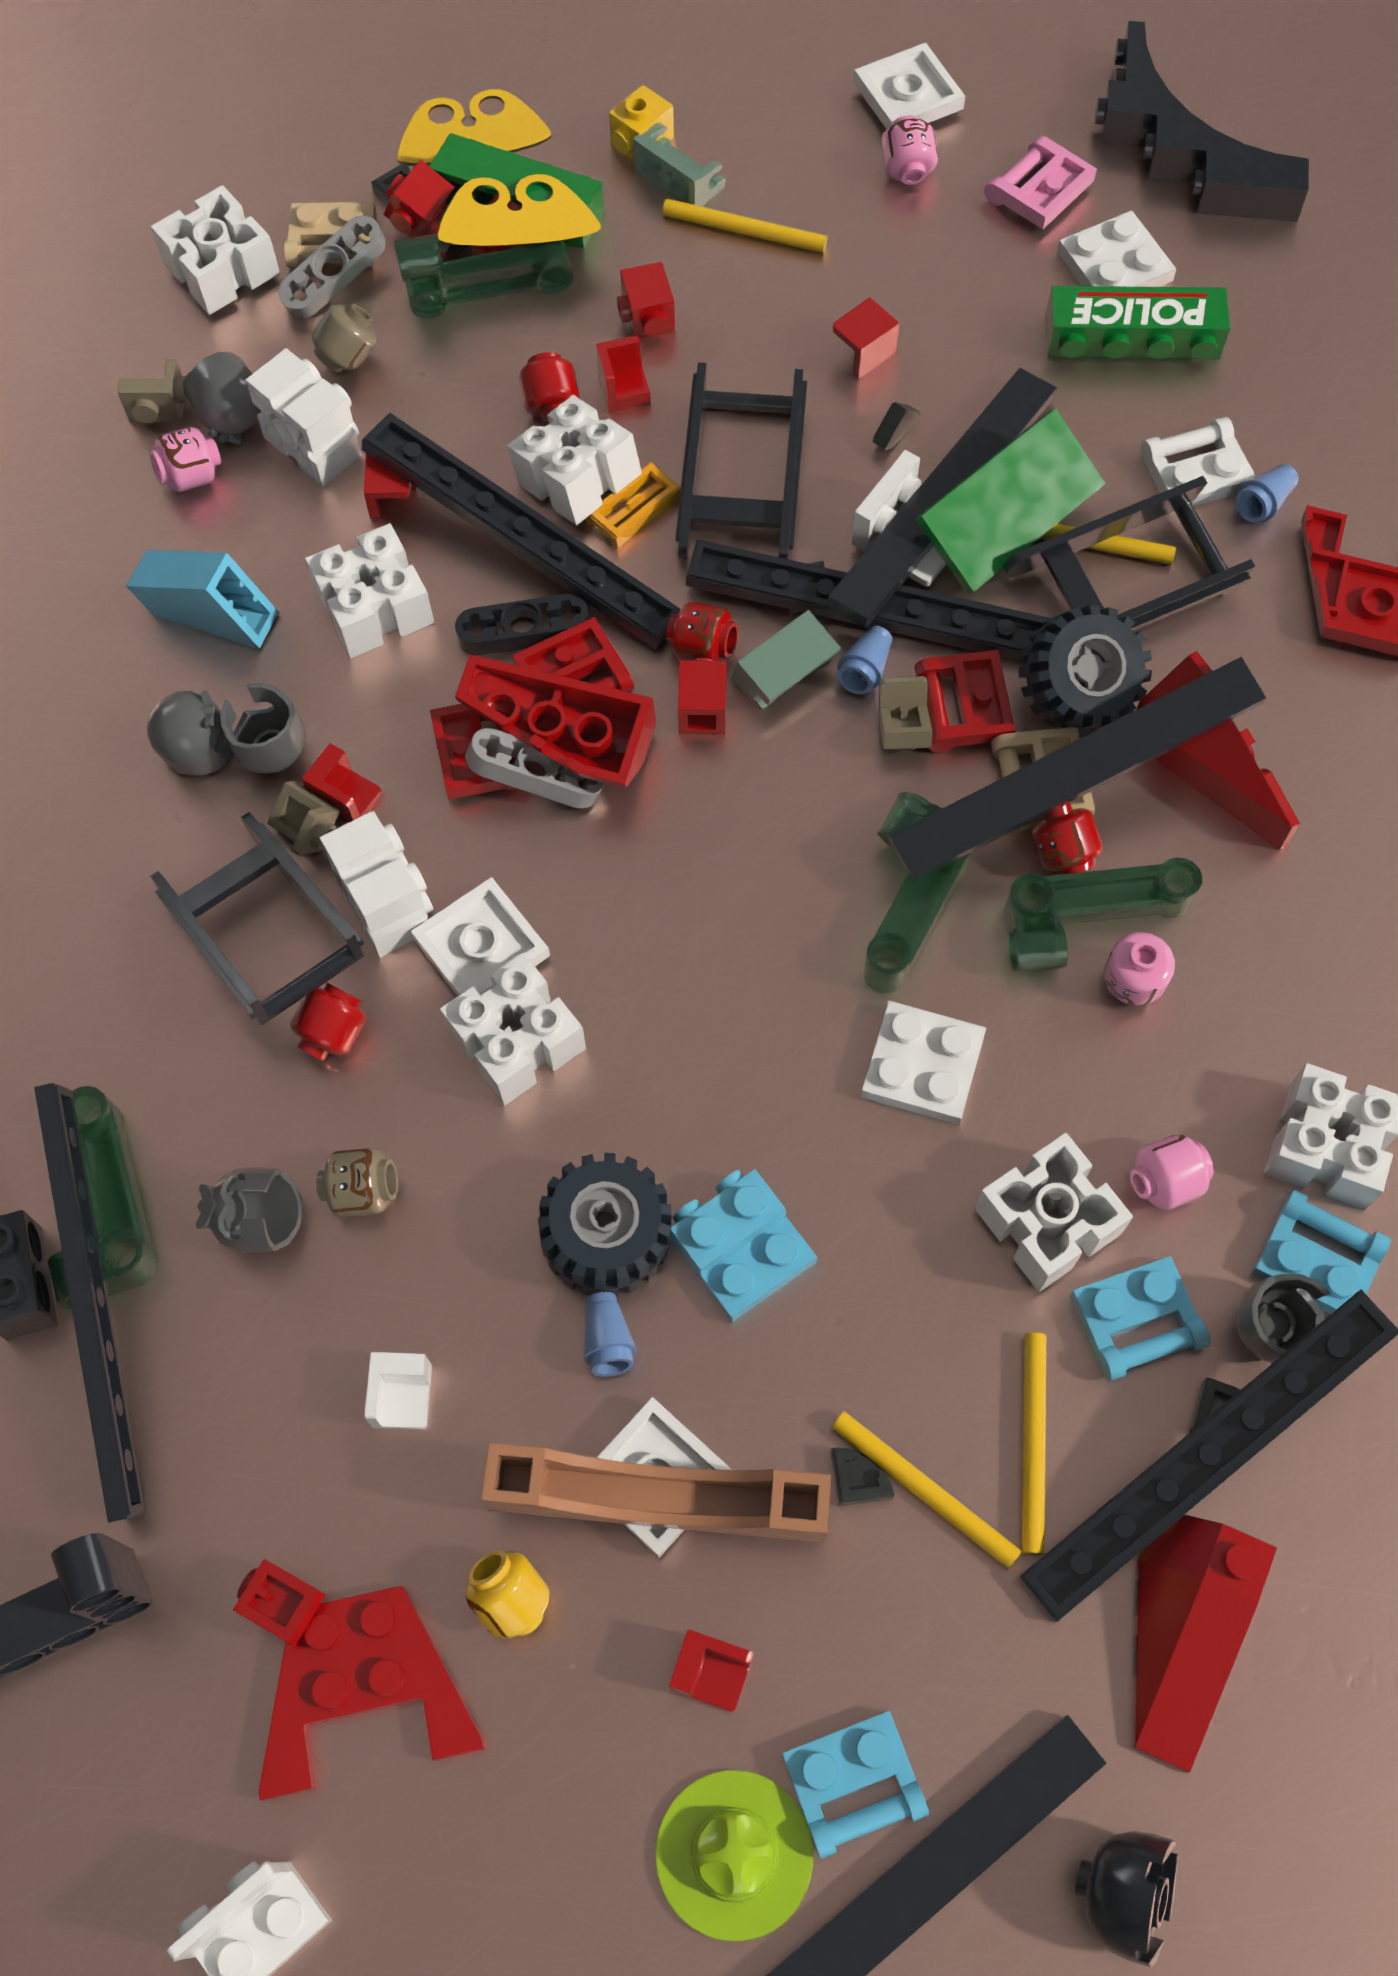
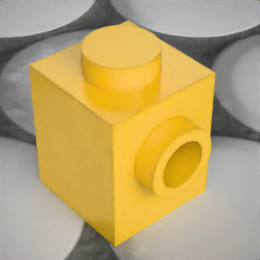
(636, 116)

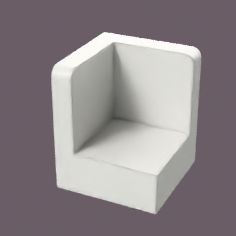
(398, 1390)

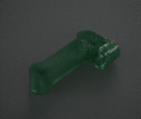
(440, 284)
(914, 906)
(1037, 934)
(114, 1200)

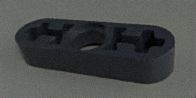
(506, 613)

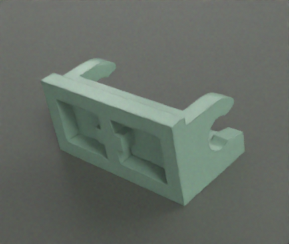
(674, 170)
(784, 660)

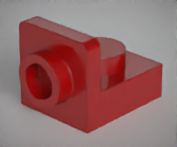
(277, 1601)

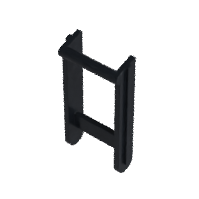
(731, 510)
(1078, 591)
(233, 878)

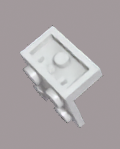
(884, 504)
(254, 1927)

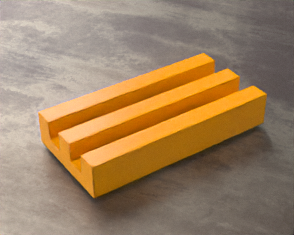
(639, 509)

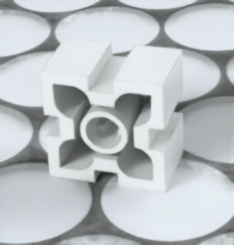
(215, 249)
(305, 416)
(575, 459)
(370, 590)
(378, 881)
(484, 1031)
(1306, 1147)
(1052, 1182)

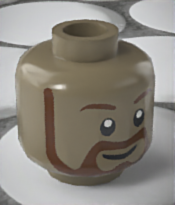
(344, 337)
(357, 1182)

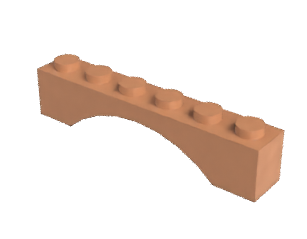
(706, 1500)

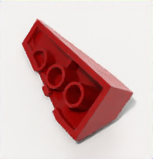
(574, 722)
(1192, 1617)

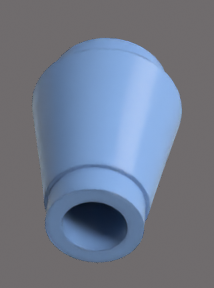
(1264, 494)
(865, 661)
(607, 1338)

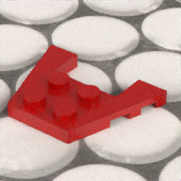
(1351, 594)
(354, 1661)

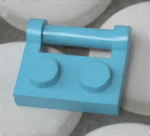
(1294, 1254)
(1134, 1301)
(849, 1763)

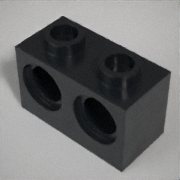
(24, 1277)

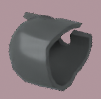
(221, 396)
(185, 733)
(268, 737)
(251, 1209)
(1278, 1314)

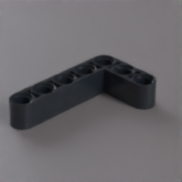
(94, 1590)

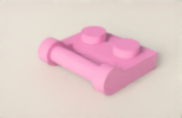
(1049, 189)

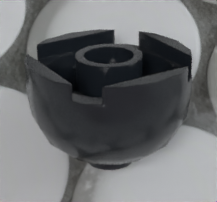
(1129, 1893)

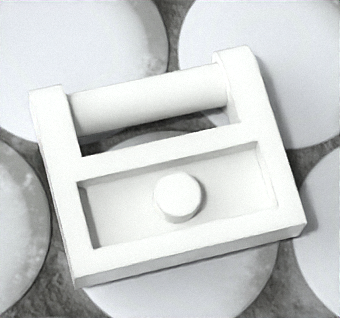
(1223, 468)

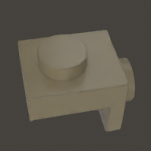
(154, 398)
(904, 713)
(303, 817)

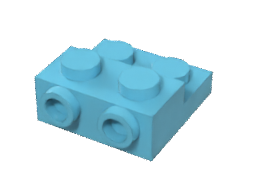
(741, 1243)

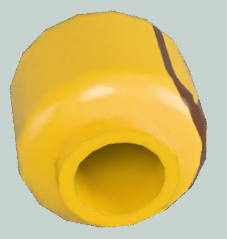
(506, 1594)

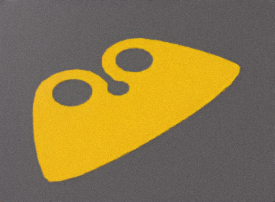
(508, 130)
(551, 220)

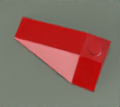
(1225, 767)

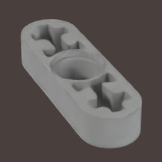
(331, 285)
(516, 775)

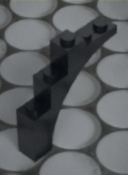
(1179, 146)

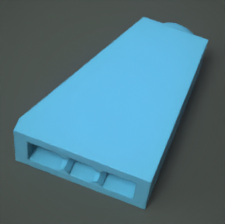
(203, 594)

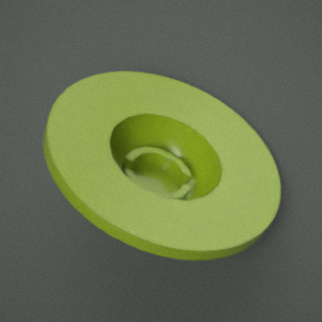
(734, 1855)

